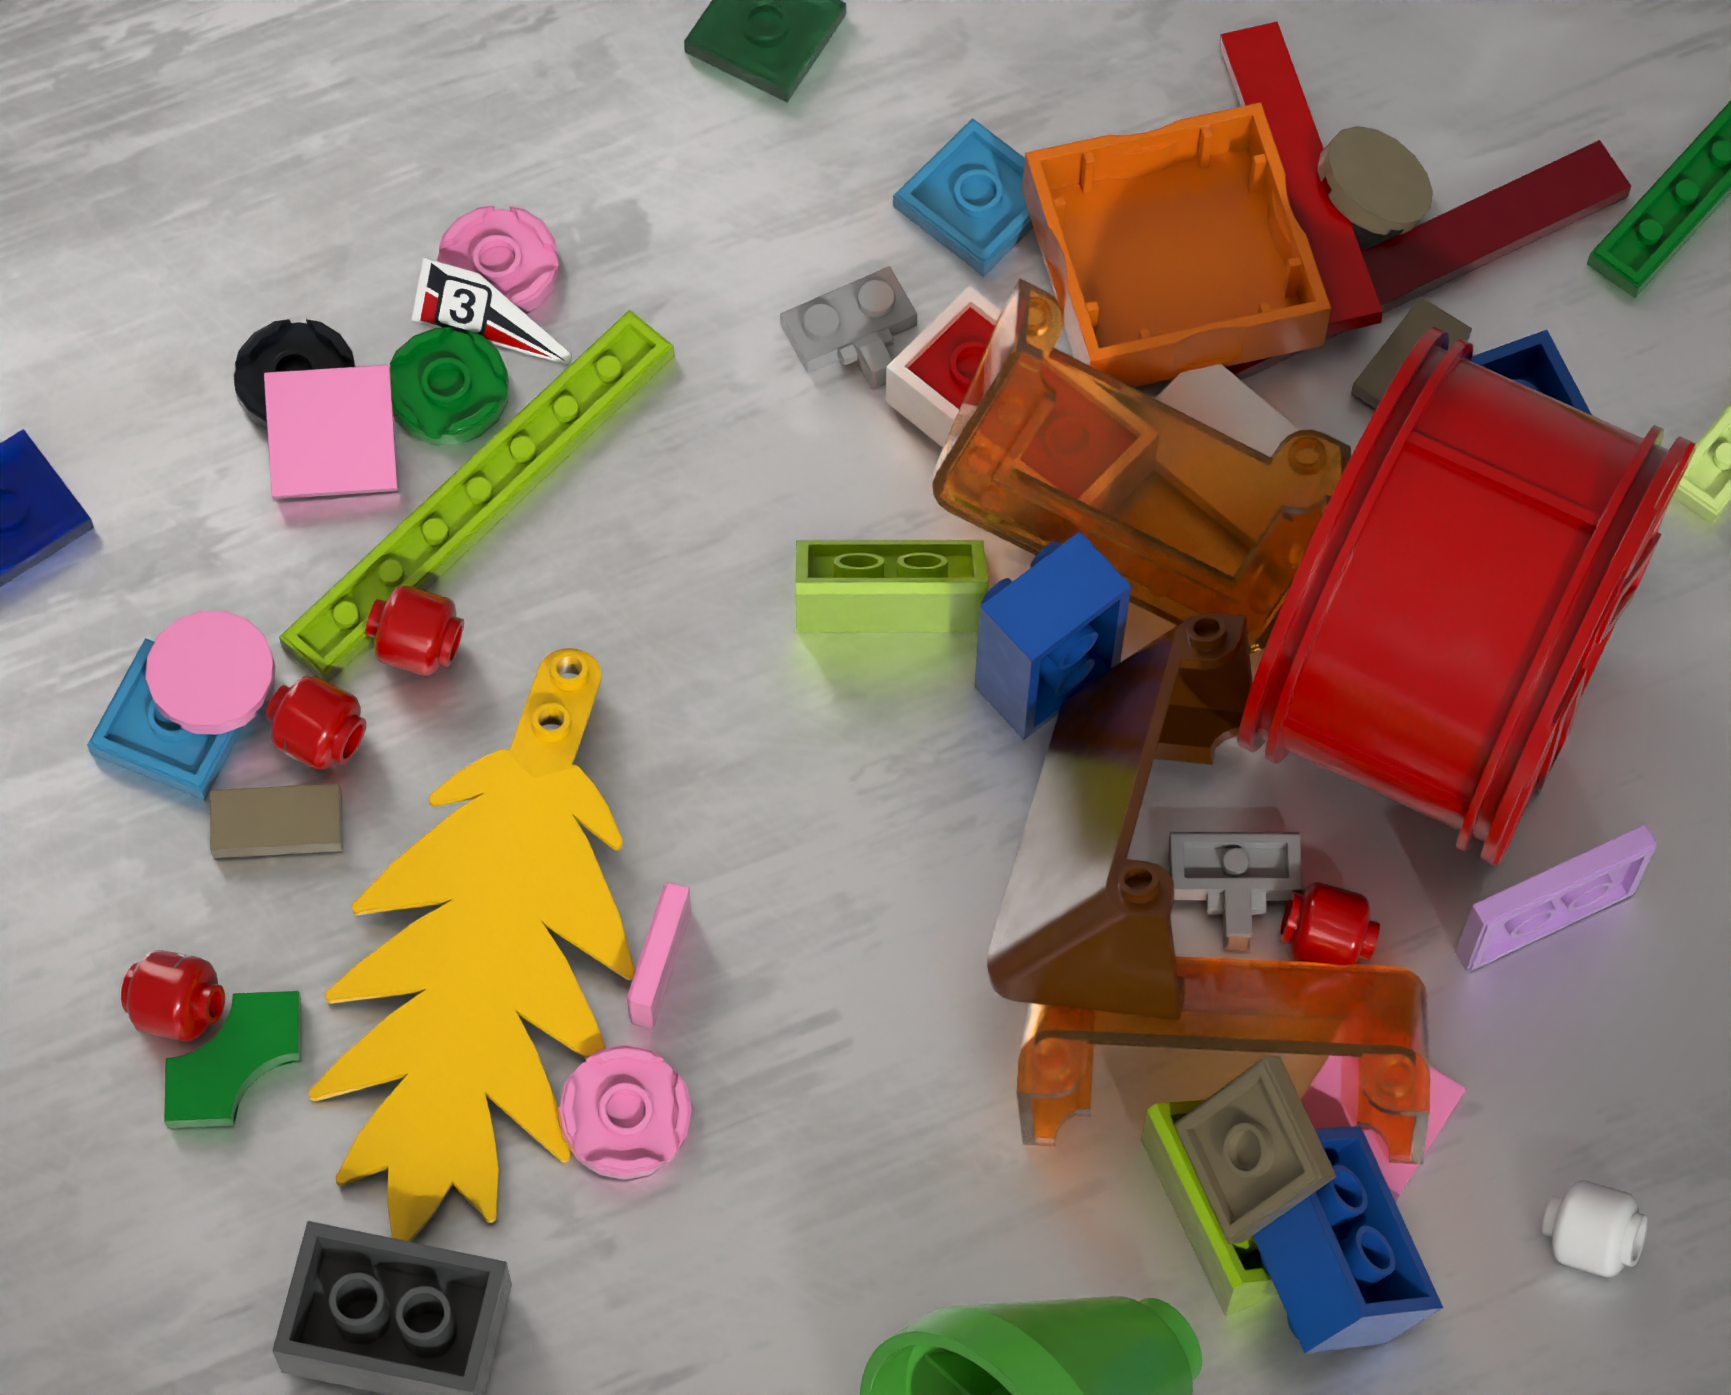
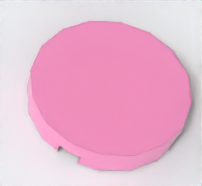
(507, 250)
(210, 672)
(624, 1112)

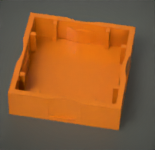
(1176, 247)

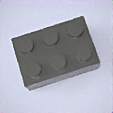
(391, 1314)

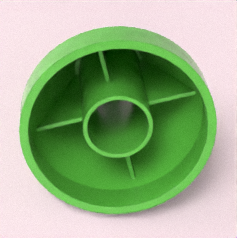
(1040, 1350)

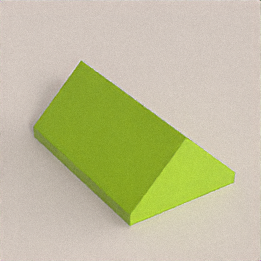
(889, 585)
(1230, 1268)

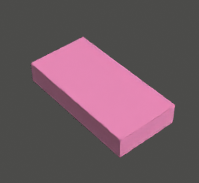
(659, 955)

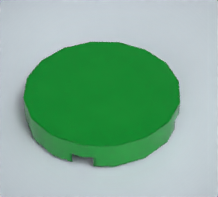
(448, 386)

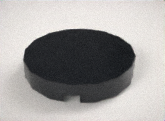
(284, 348)

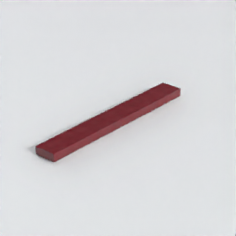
(1485, 230)

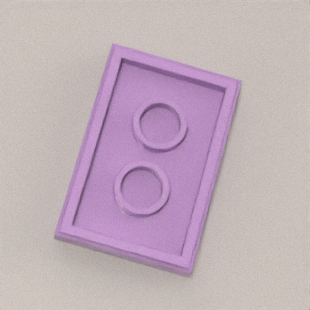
(1555, 898)

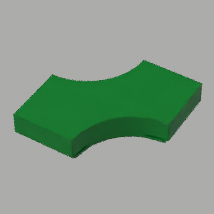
(211, 1081)

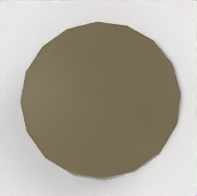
(1375, 180)

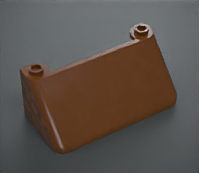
(1077, 913)

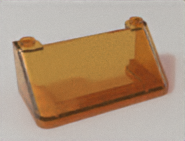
(1158, 494)
(1251, 1008)

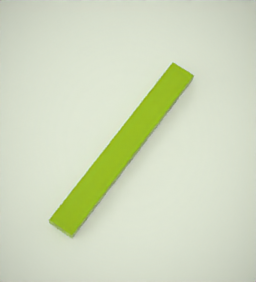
(480, 492)

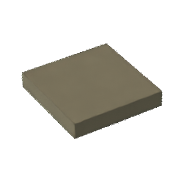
(1254, 1149)

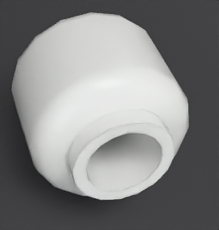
(1595, 1228)

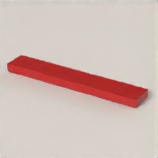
(1265, 74)

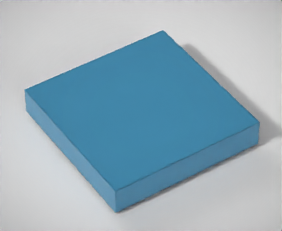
(970, 197)
(146, 742)

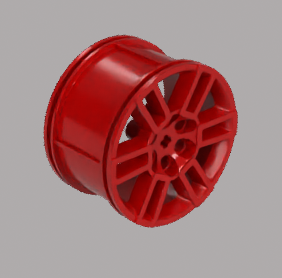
(1460, 593)

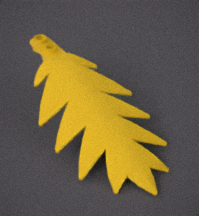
(483, 960)

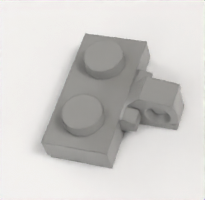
(852, 325)
(1235, 875)

